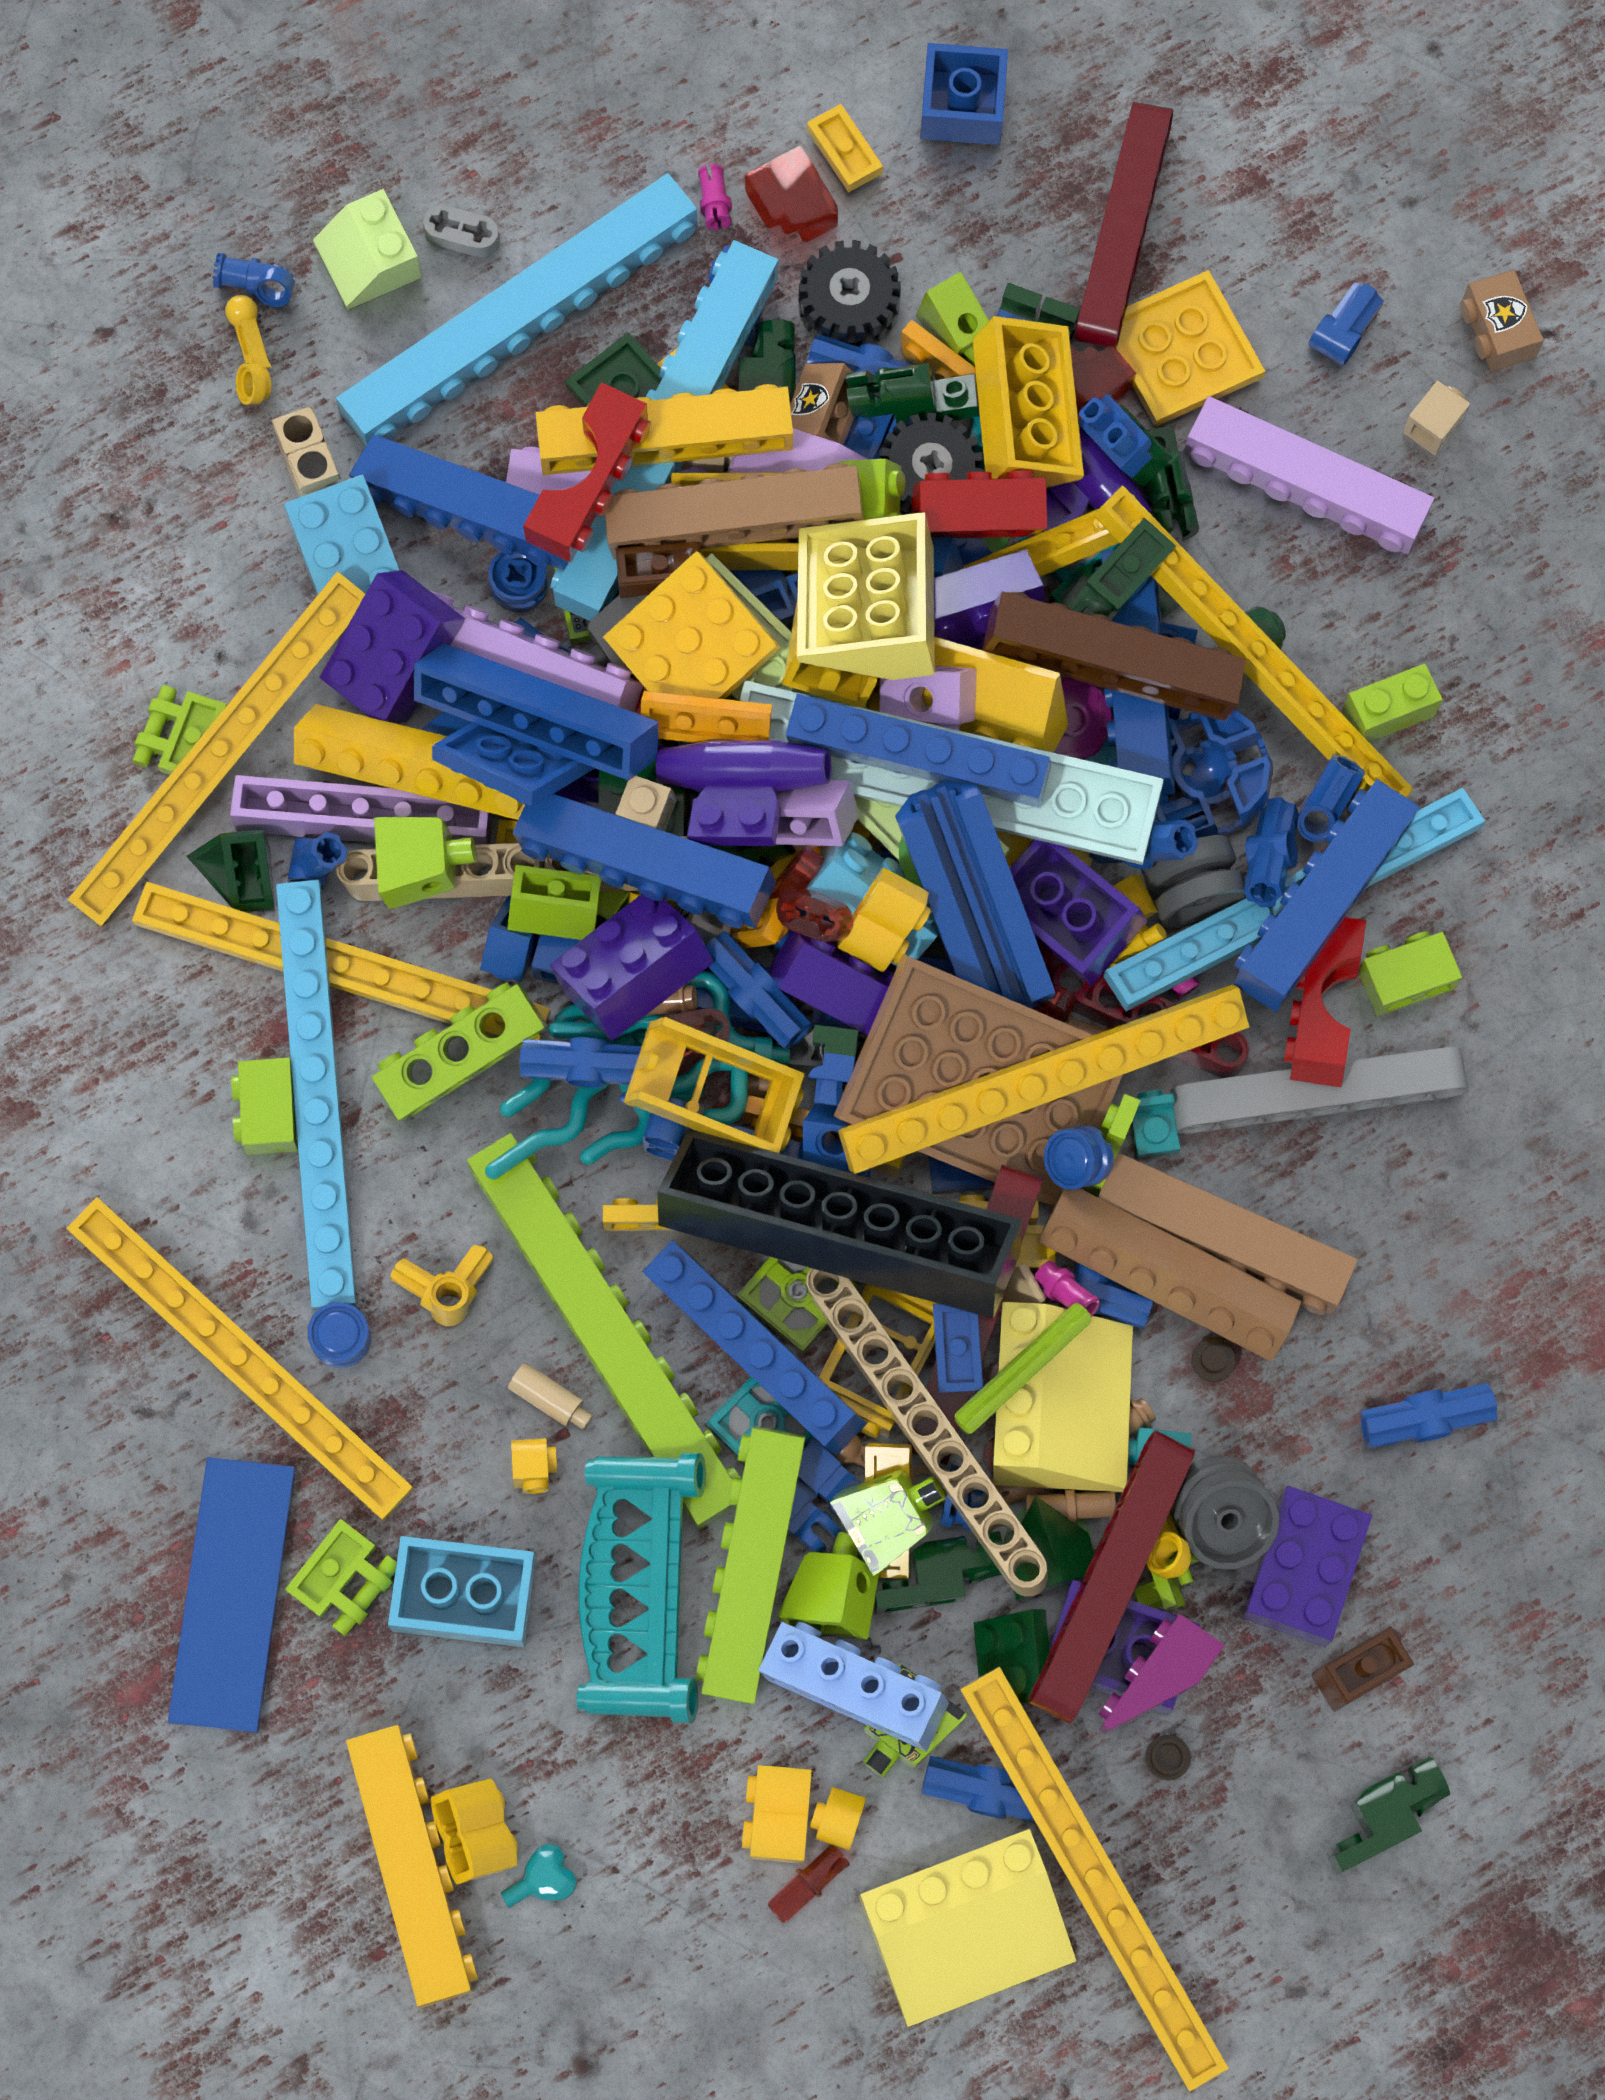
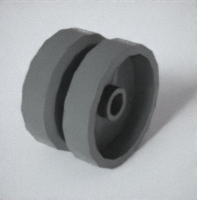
(1196, 884)
(1225, 1513)

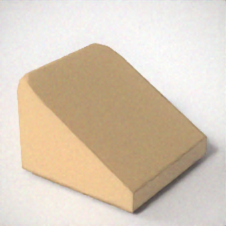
(1023, 1287)

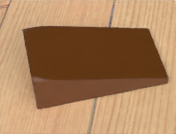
(646, 567)
(1362, 1669)

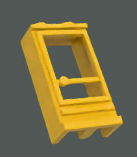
(825, 682)
(658, 1069)
(878, 1418)

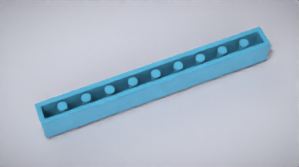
(519, 311)
(699, 367)

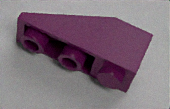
(1172, 1669)

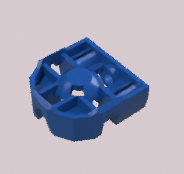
(1216, 762)

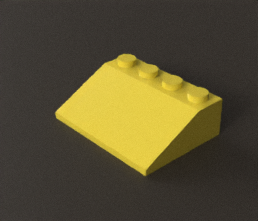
(867, 597)
(1072, 1415)
(968, 1927)

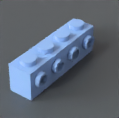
(855, 1686)

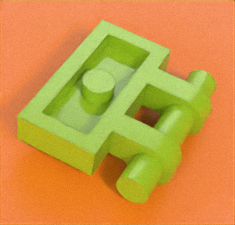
(190, 724)
(332, 1569)

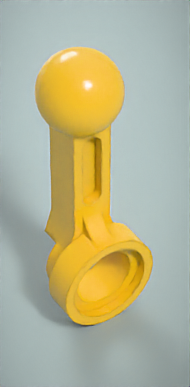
(252, 377)
(1165, 1546)

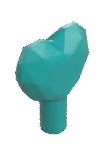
(543, 1878)

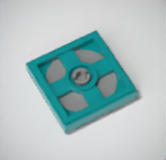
(748, 1408)

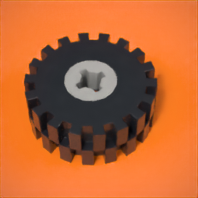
(849, 314)
(930, 443)

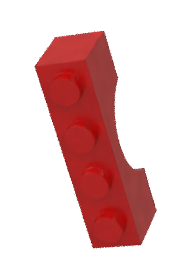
(564, 517)
(1322, 1042)

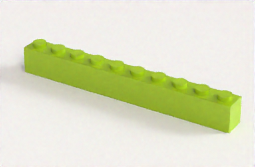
(602, 1326)

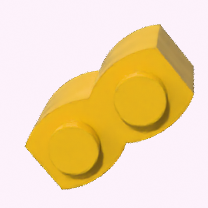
(885, 920)
(779, 1814)
(474, 1831)

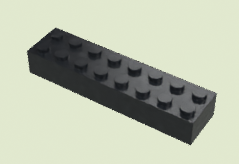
(840, 1223)

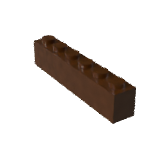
(1115, 655)

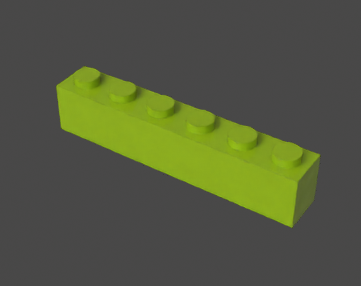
(752, 1565)

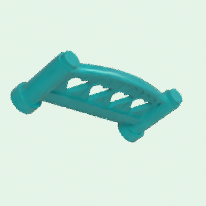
(651, 1683)

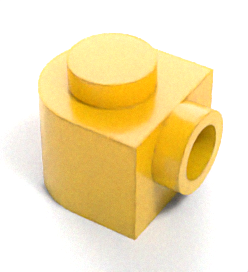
(531, 1464)
(838, 1818)

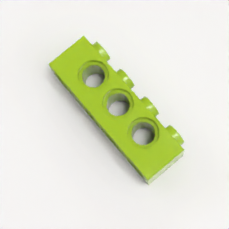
(395, 1074)

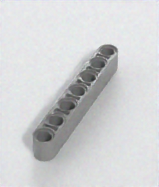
(1276, 1098)

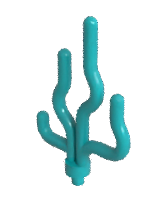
(739, 1078)
(577, 1118)

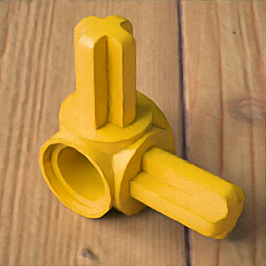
(457, 1283)

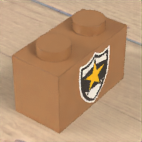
(1501, 321)
(822, 402)

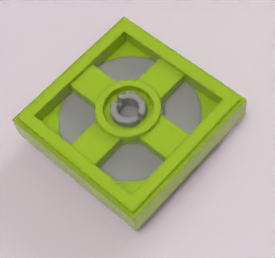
(783, 1301)

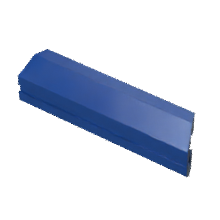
(973, 892)

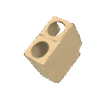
(295, 426)

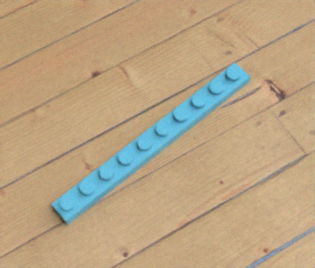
(1237, 926)
(316, 1094)

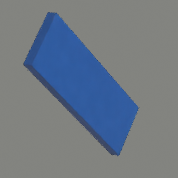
(232, 1595)

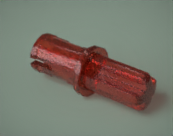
(808, 1883)

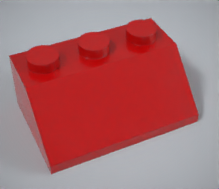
(982, 505)

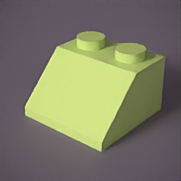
(367, 250)

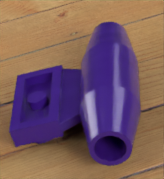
(1097, 485)
(740, 785)

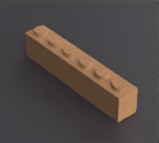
(735, 510)
(1232, 1234)
(1170, 1272)

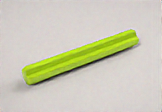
(1022, 1368)

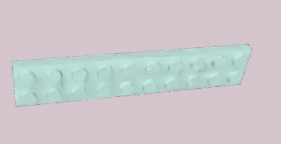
(1082, 806)

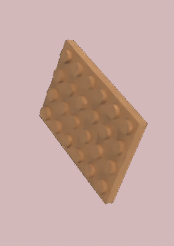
(950, 1032)

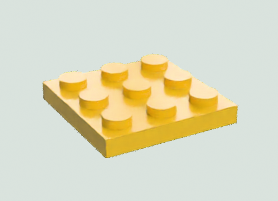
(1186, 348)
(692, 635)

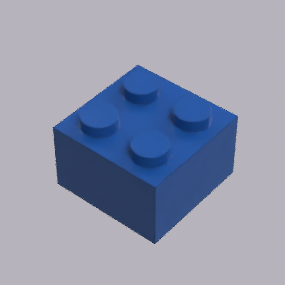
(964, 94)

